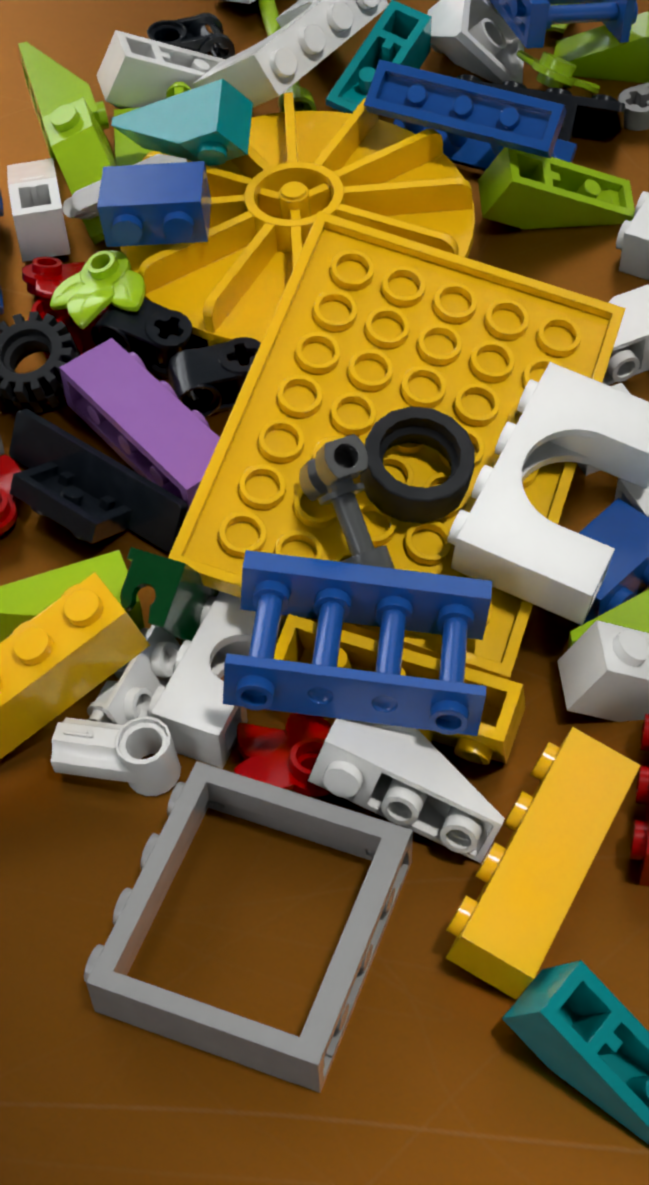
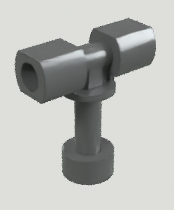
(331, 482)

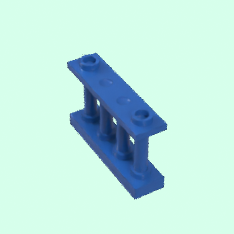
(533, 17)
(468, 115)
(363, 596)

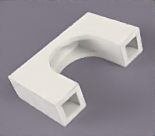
(306, 38)
(505, 536)

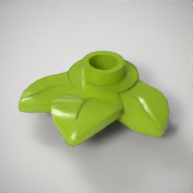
(556, 72)
(102, 281)

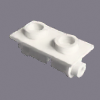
(138, 680)

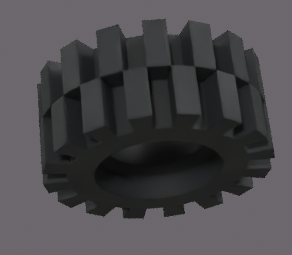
(29, 338)

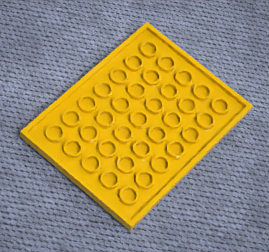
(367, 333)

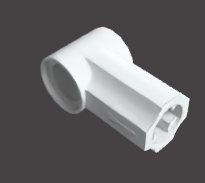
(117, 752)

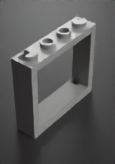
(216, 1031)

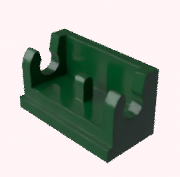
(177, 589)

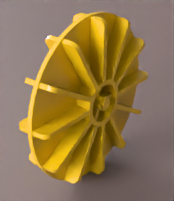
(272, 196)

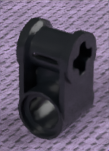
(193, 35)
(145, 333)
(211, 375)

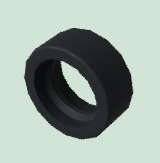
(420, 427)

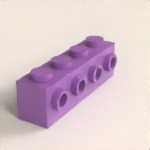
(140, 418)

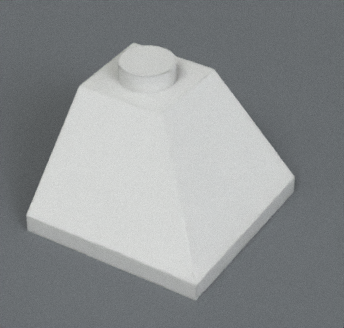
(476, 39)

